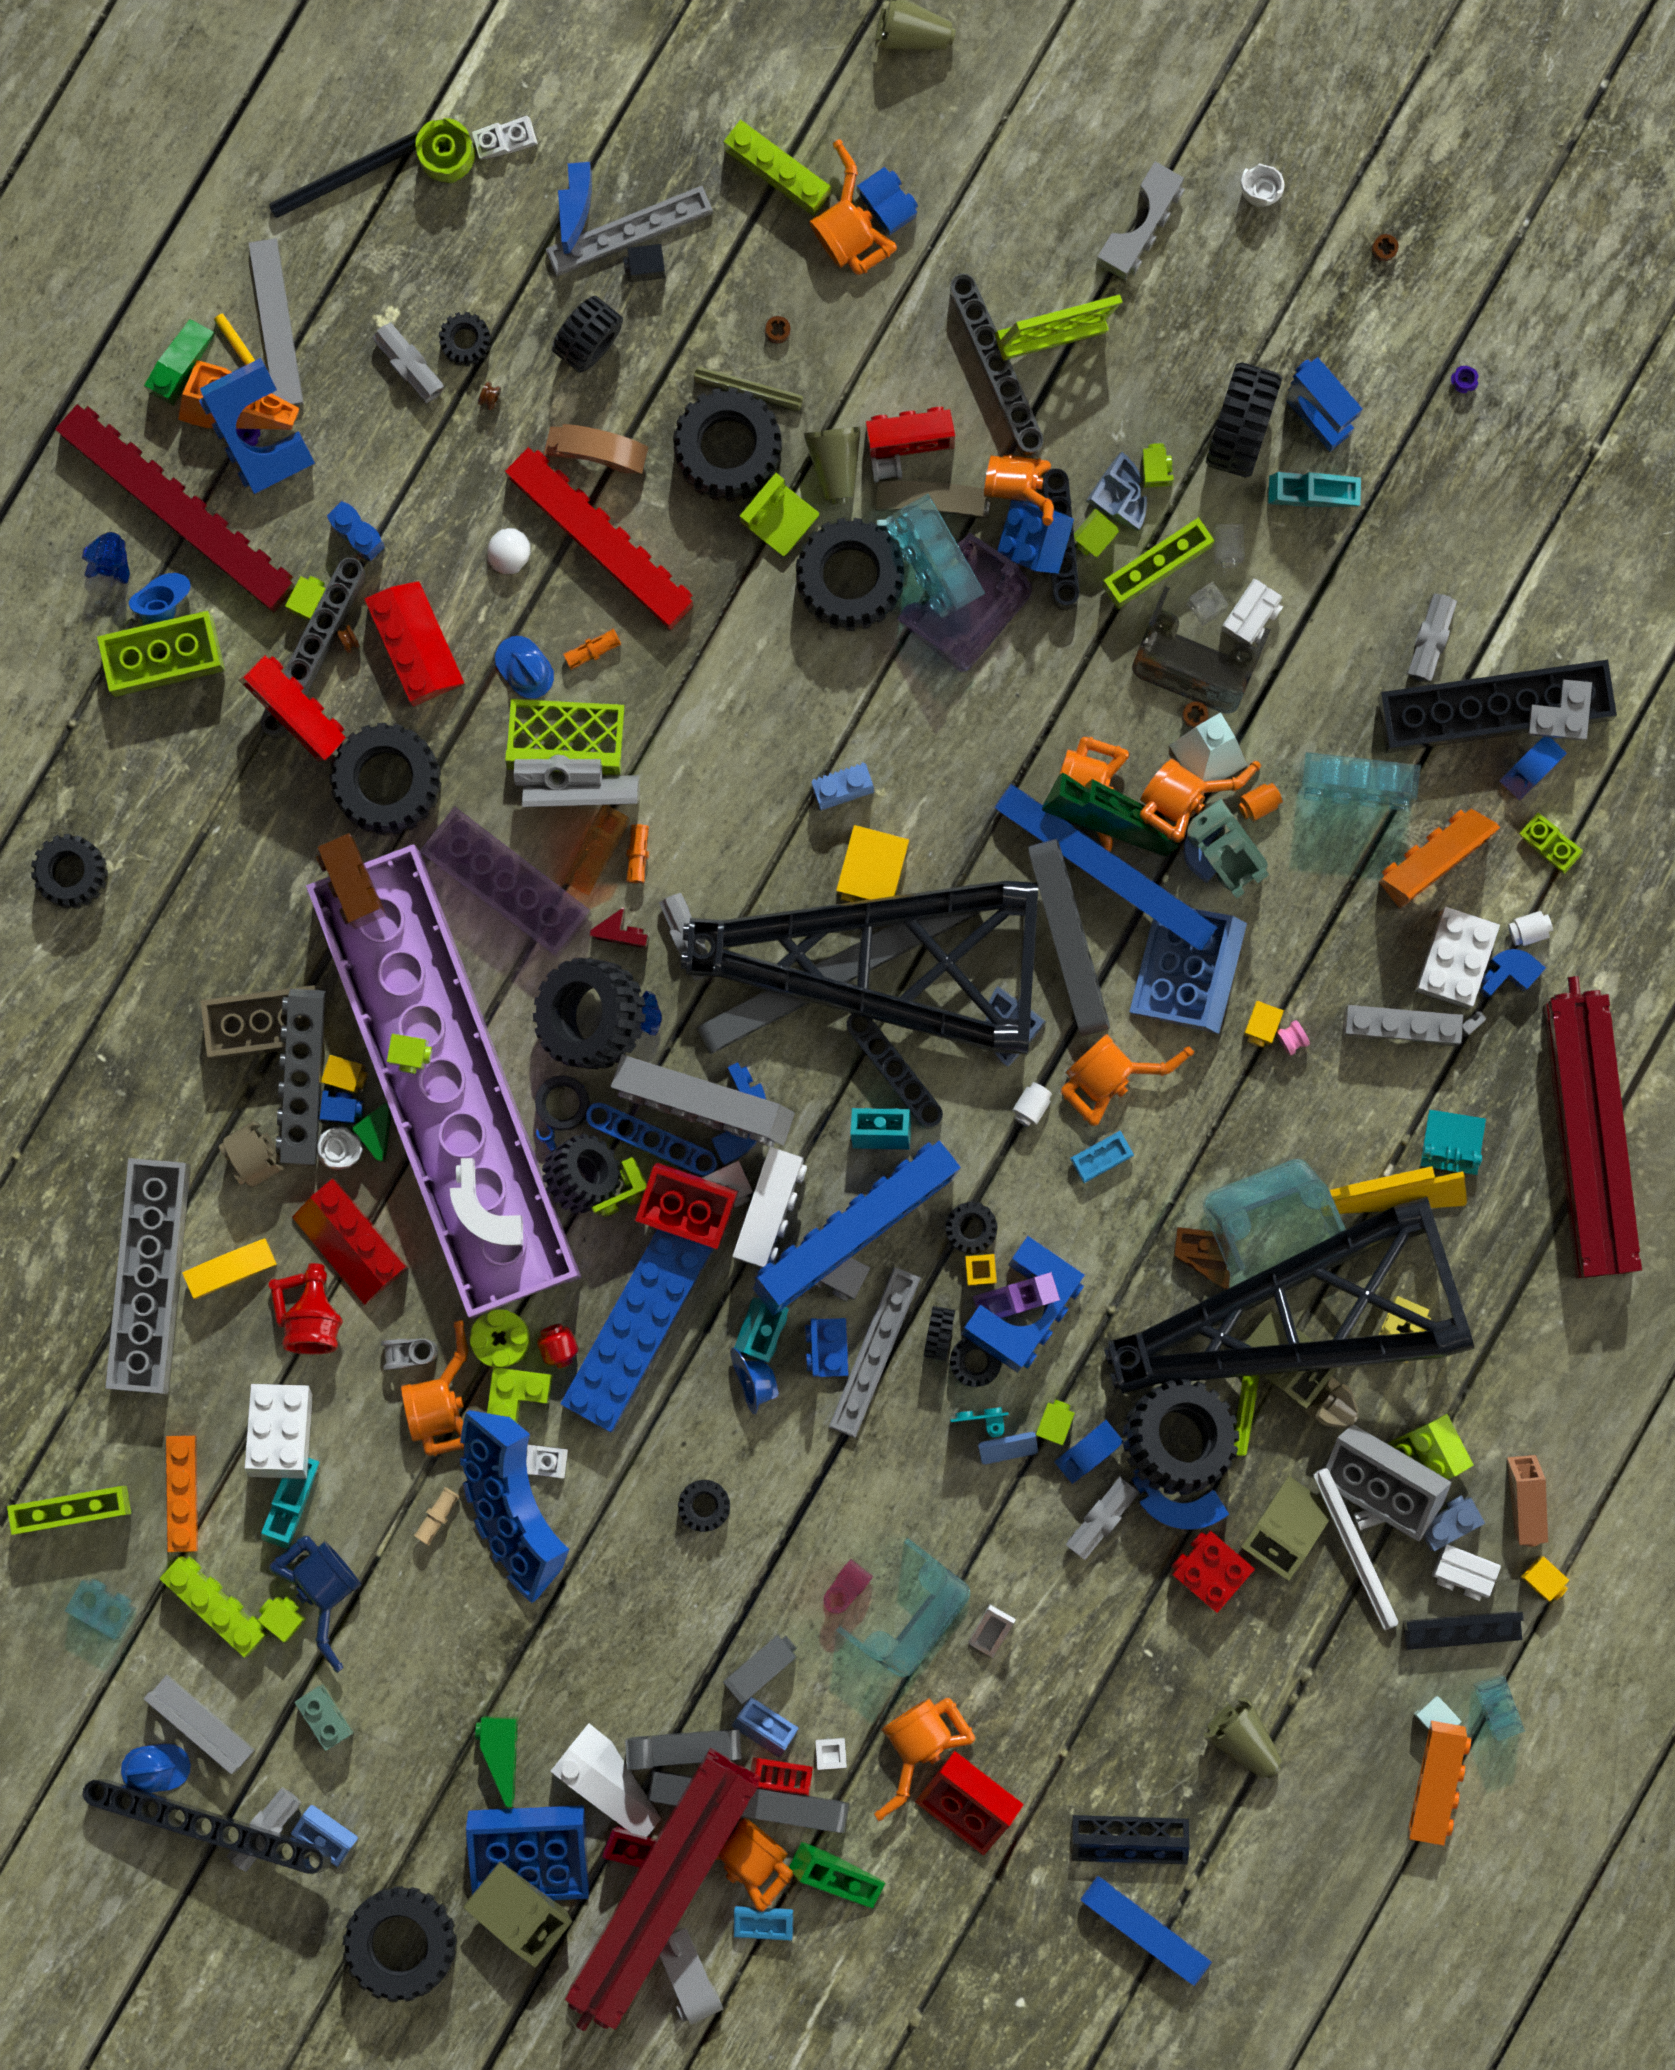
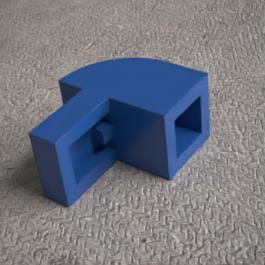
(1533, 767)
(1515, 965)
(1089, 1451)

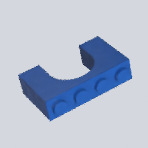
(1323, 403)
(258, 465)
(1013, 1343)

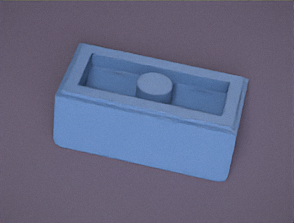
(1008, 1448)
(765, 1727)
(324, 1831)

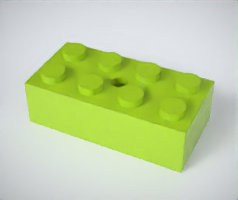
(133, 660)

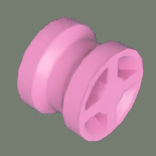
(1293, 1037)

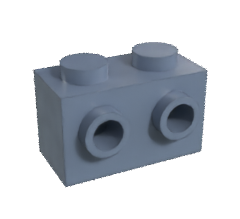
(1453, 1523)

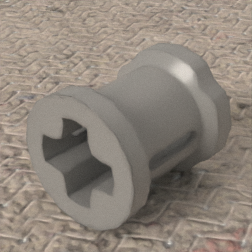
(886, 468)

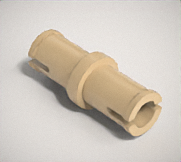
(436, 1516)

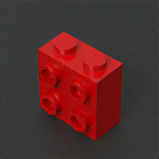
(1211, 1570)

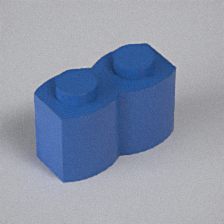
(887, 200)
(359, 533)

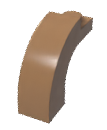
(596, 446)

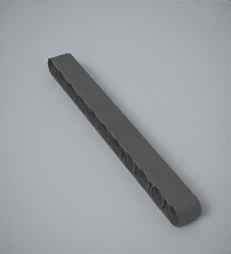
(842, 967)

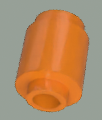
(1260, 802)

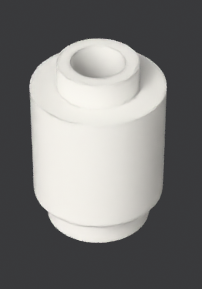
(1530, 928)
(1032, 1104)

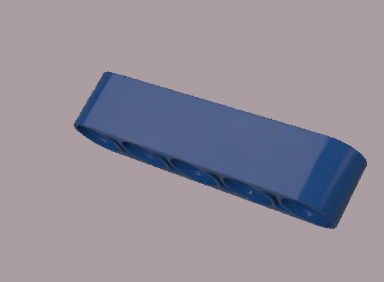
(639, 1132)
(1146, 1930)

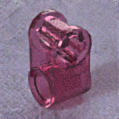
(849, 1583)

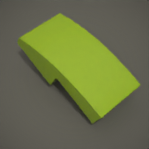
(1551, 843)

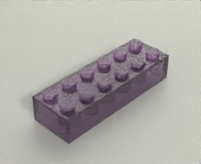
(506, 882)

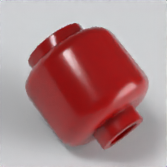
(557, 1345)

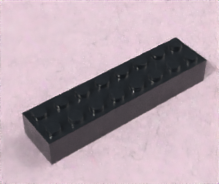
(1485, 705)

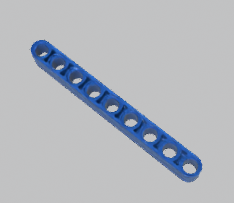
(1107, 868)

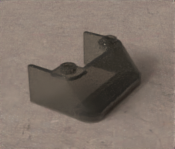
(1191, 667)

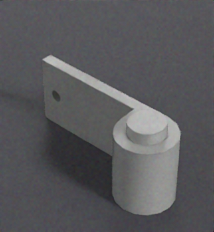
(689, 1979)

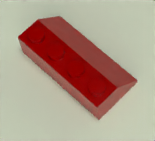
(414, 642)
(292, 708)
(349, 1241)

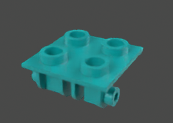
(1453, 1142)
(993, 1420)

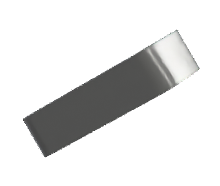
(680, 1748)

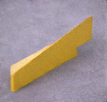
(1401, 1188)

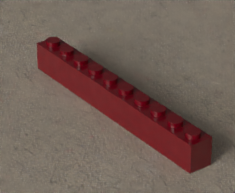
(175, 508)

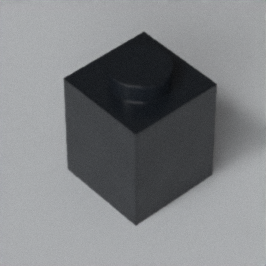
(645, 263)

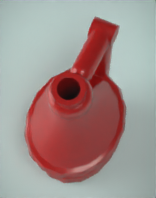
(312, 1321)

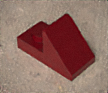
(611, 931)
(627, 1847)

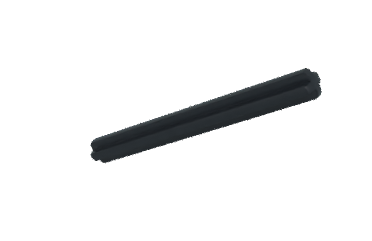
(344, 175)

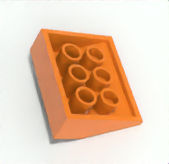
(1437, 856)

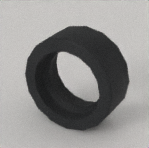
(545, 1089)

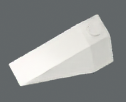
(602, 1778)

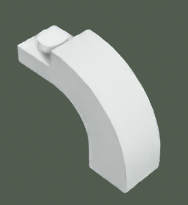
(487, 1226)

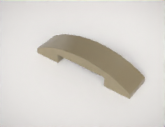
(948, 498)

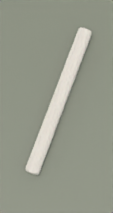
(1355, 1549)

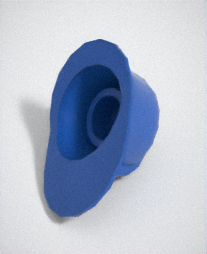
(160, 598)
(524, 667)
(756, 1380)
(156, 1767)

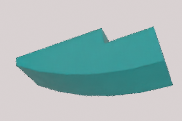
(1314, 490)
(288, 1507)

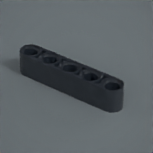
(1068, 580)
(898, 1083)

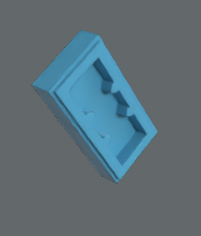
(1102, 1157)
(769, 1924)

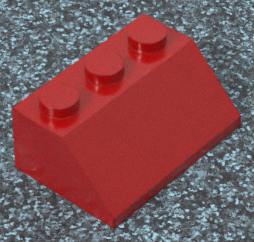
(910, 433)
(686, 1205)
(969, 1803)

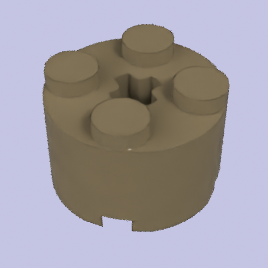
(251, 1154)

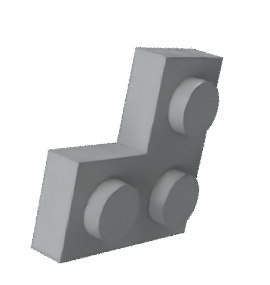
(1568, 720)

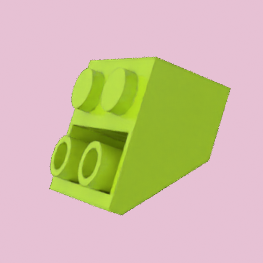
(1435, 1447)

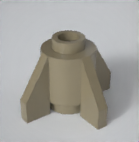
(1334, 1406)

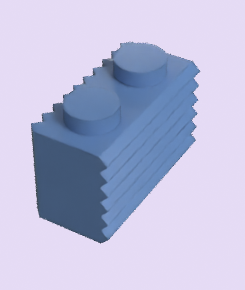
(842, 786)

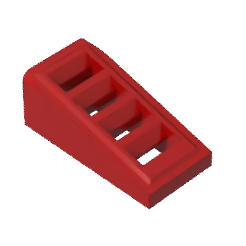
(805, 1781)

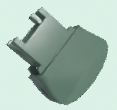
(1233, 854)

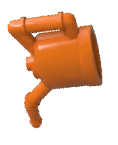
(847, 229)
(1017, 480)
(1084, 768)
(1180, 796)
(1105, 1072)
(434, 1408)
(922, 1737)
(751, 1859)

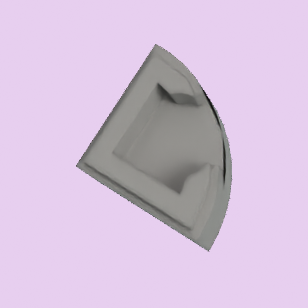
(1472, 1023)

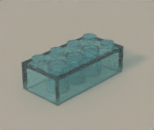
(934, 556)
(1358, 780)

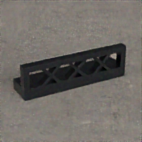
(1463, 1630)
(1130, 1845)

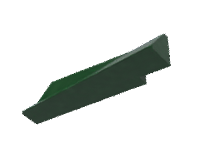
(1105, 812)

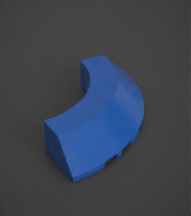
(505, 1503)

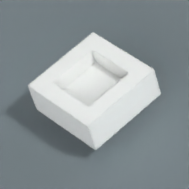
(831, 1753)

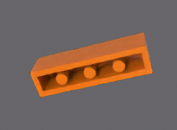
(1438, 1782)

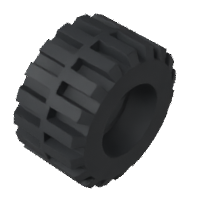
(587, 334)
(49, 858)
(596, 1165)

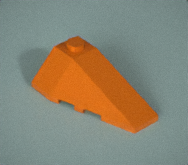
(264, 413)

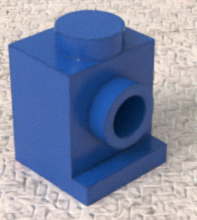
(340, 1108)

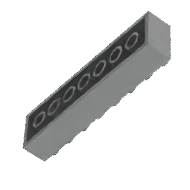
(148, 1276)

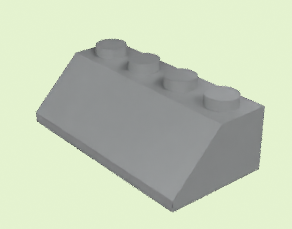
(1386, 1482)

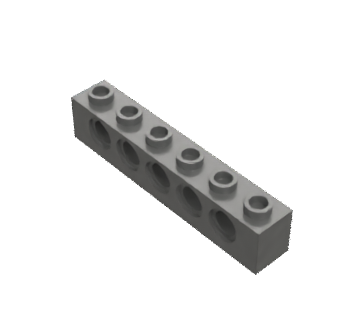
(311, 1005)

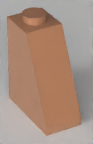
(1528, 1500)

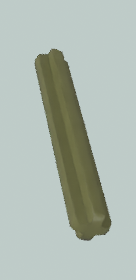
(766, 393)

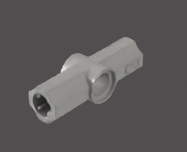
(408, 362)
(1432, 637)
(539, 772)
(677, 914)
(1102, 1518)
(271, 1818)

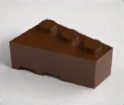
(350, 881)

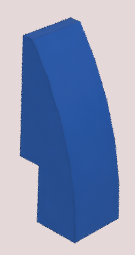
(575, 203)

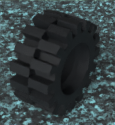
(458, 323)
(977, 1210)
(939, 1333)
(963, 1374)
(721, 1500)

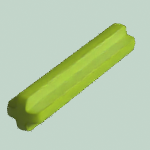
(1245, 1412)

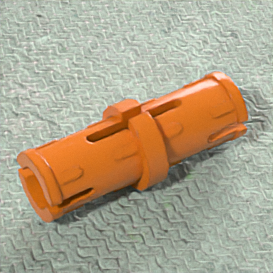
(592, 649)
(637, 854)

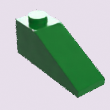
(178, 361)
(499, 1747)
(835, 1875)

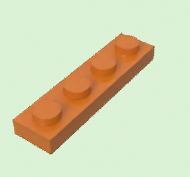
(182, 1493)

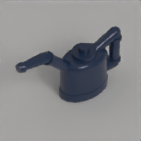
(321, 1581)

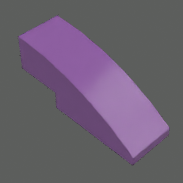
(1019, 1296)

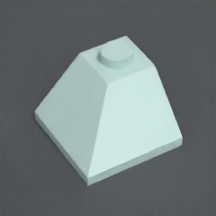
(1210, 750)

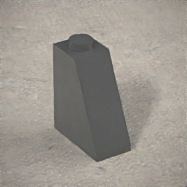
(761, 1668)

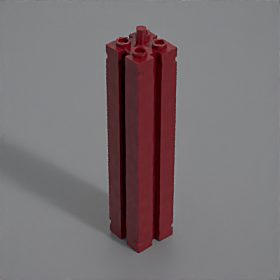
(1592, 1133)
(661, 1891)

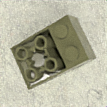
(1298, 1386)
(1287, 1528)
(518, 1914)

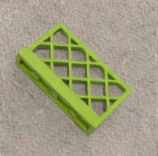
(1056, 328)
(610, 761)

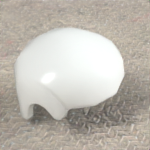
(1262, 185)
(508, 551)
(339, 1148)

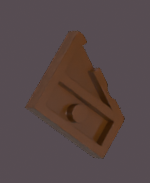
(1201, 1253)

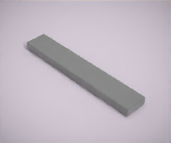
(631, 230)
(276, 320)
(874, 1352)

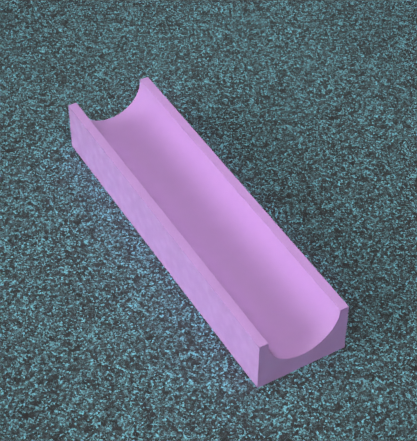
(412, 983)

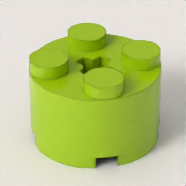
(448, 165)
(483, 1339)

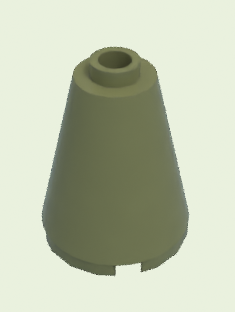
(912, 27)
(835, 461)
(1244, 1738)

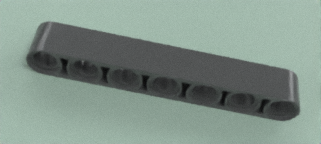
(998, 379)
(325, 637)
(1069, 937)
(764, 1805)

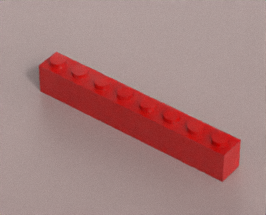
(599, 538)

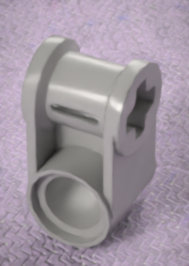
(403, 1353)

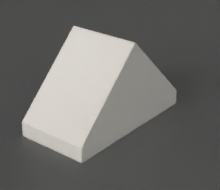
(991, 1630)

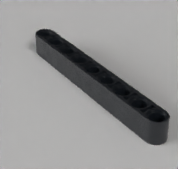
(193, 1826)

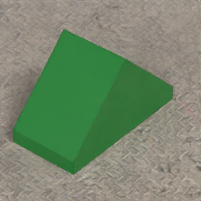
(375, 1131)

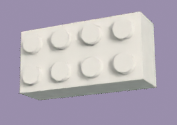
(769, 1207)

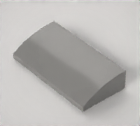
(611, 791)

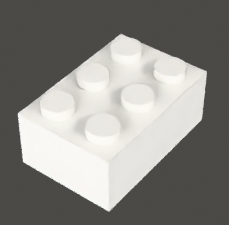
(1457, 958)
(278, 1431)

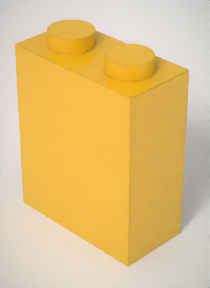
(871, 865)

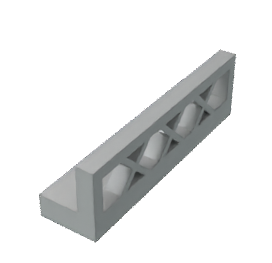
(199, 1724)

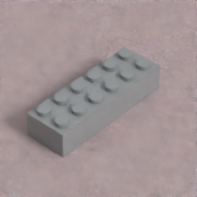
(700, 1099)

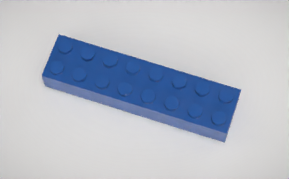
(855, 1228)
(636, 1328)

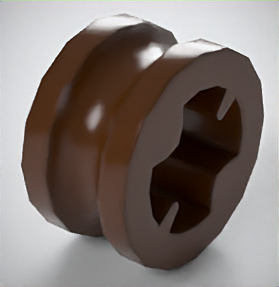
(1391, 241)
(786, 329)
(489, 395)
(348, 639)
(1188, 709)

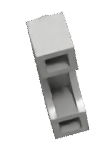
(1123, 251)
(1403, 1025)

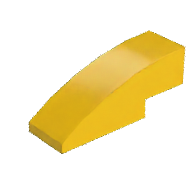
(229, 1268)

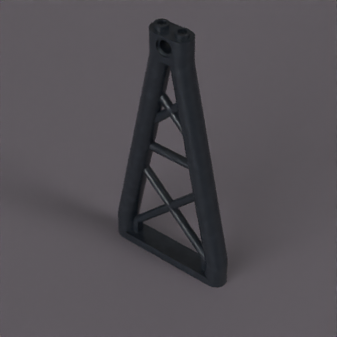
(814, 923)
(1241, 1360)

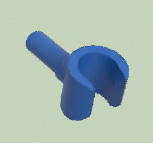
(549, 1141)

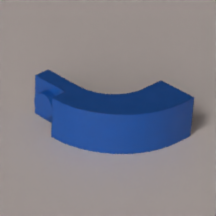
(730, 1146)
(1191, 1515)

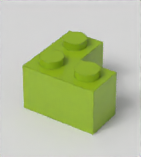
(512, 1386)

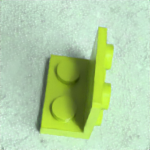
(778, 516)
(632, 1177)

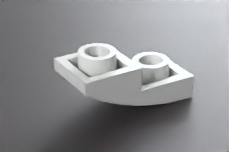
(504, 138)
(546, 1461)

